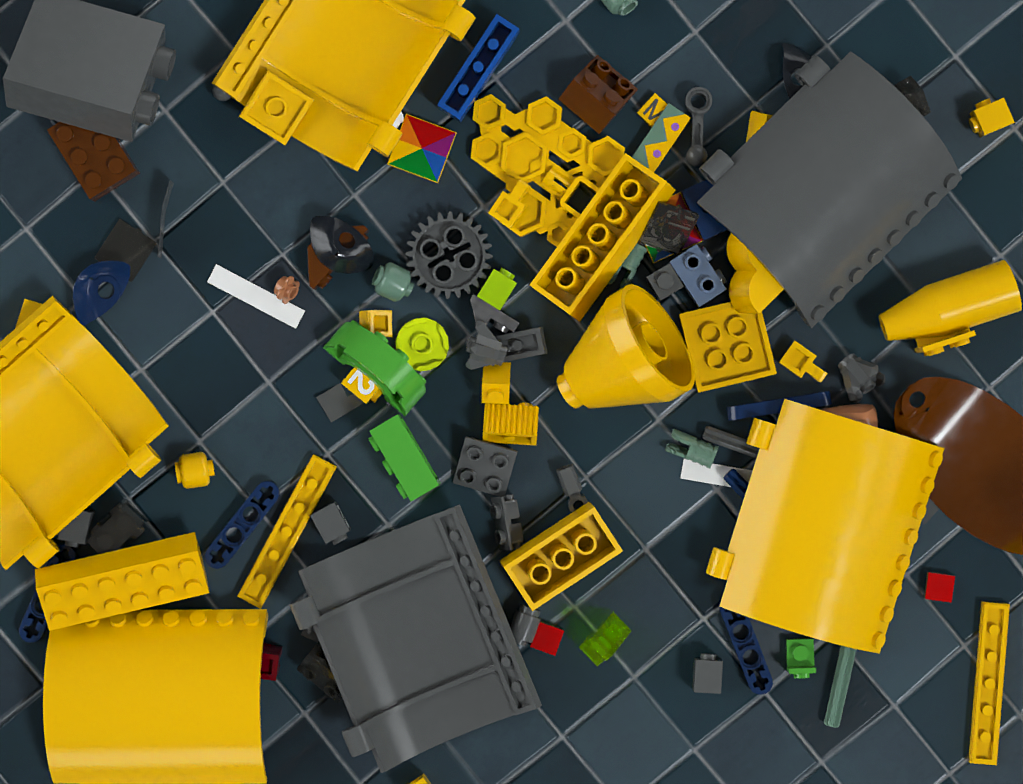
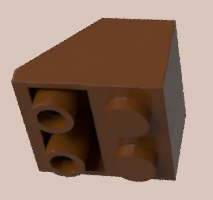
(598, 94)

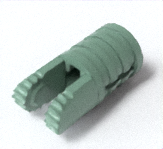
(630, 264)
(698, 450)

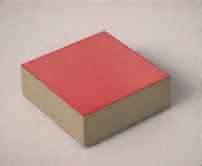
(939, 587)
(547, 638)

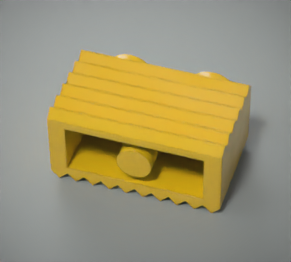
(510, 423)

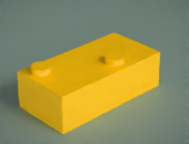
(561, 555)

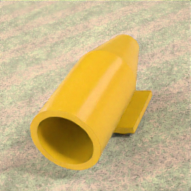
(948, 308)

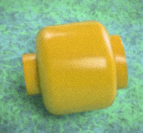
(194, 470)

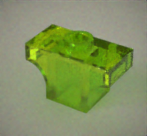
(605, 639)

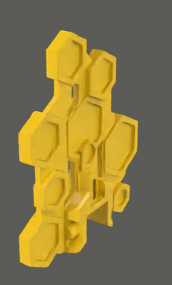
(528, 159)

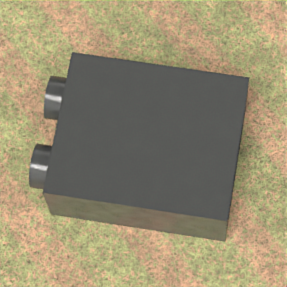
(88, 67)

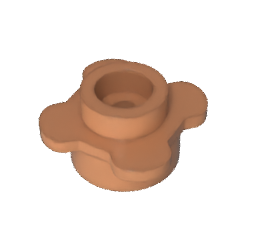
(286, 288)

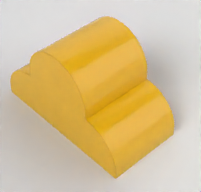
(752, 284)

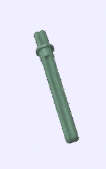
(839, 686)

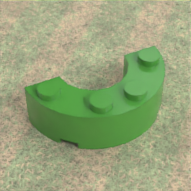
(380, 363)

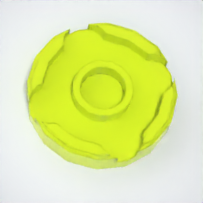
(423, 343)

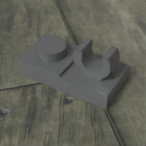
(524, 344)

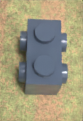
(694, 277)

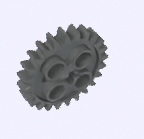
(437, 233)

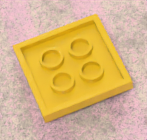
(726, 346)

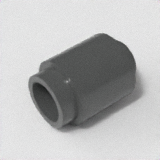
(525, 624)

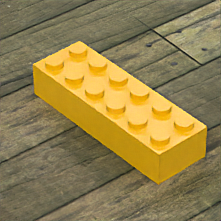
(601, 237)
(121, 581)

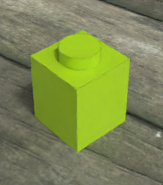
(497, 288)

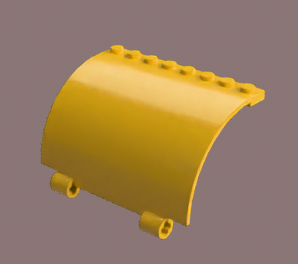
(350, 58)
(65, 429)
(826, 526)
(156, 698)

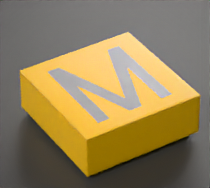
(652, 109)

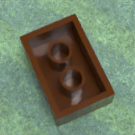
(94, 158)

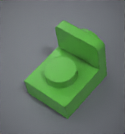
(800, 657)

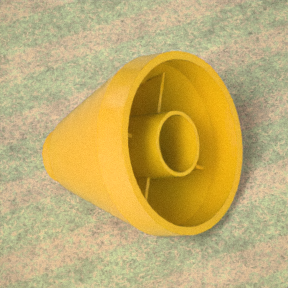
(628, 355)

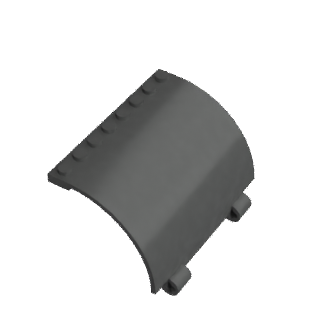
(830, 182)
(415, 638)

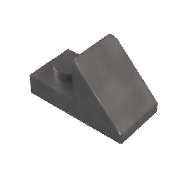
(485, 312)

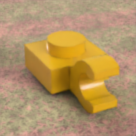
(508, 207)
(800, 360)

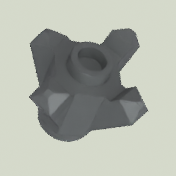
(484, 348)
(859, 376)

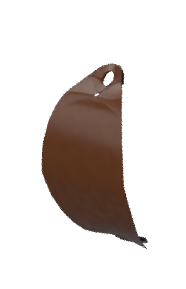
(981, 461)

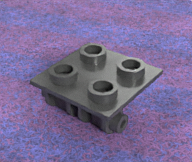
(485, 466)

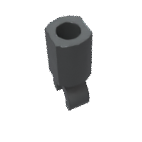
(570, 485)

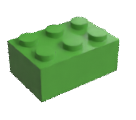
(403, 458)

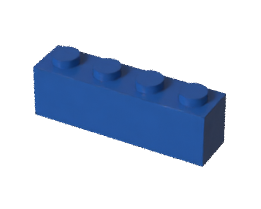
(478, 68)

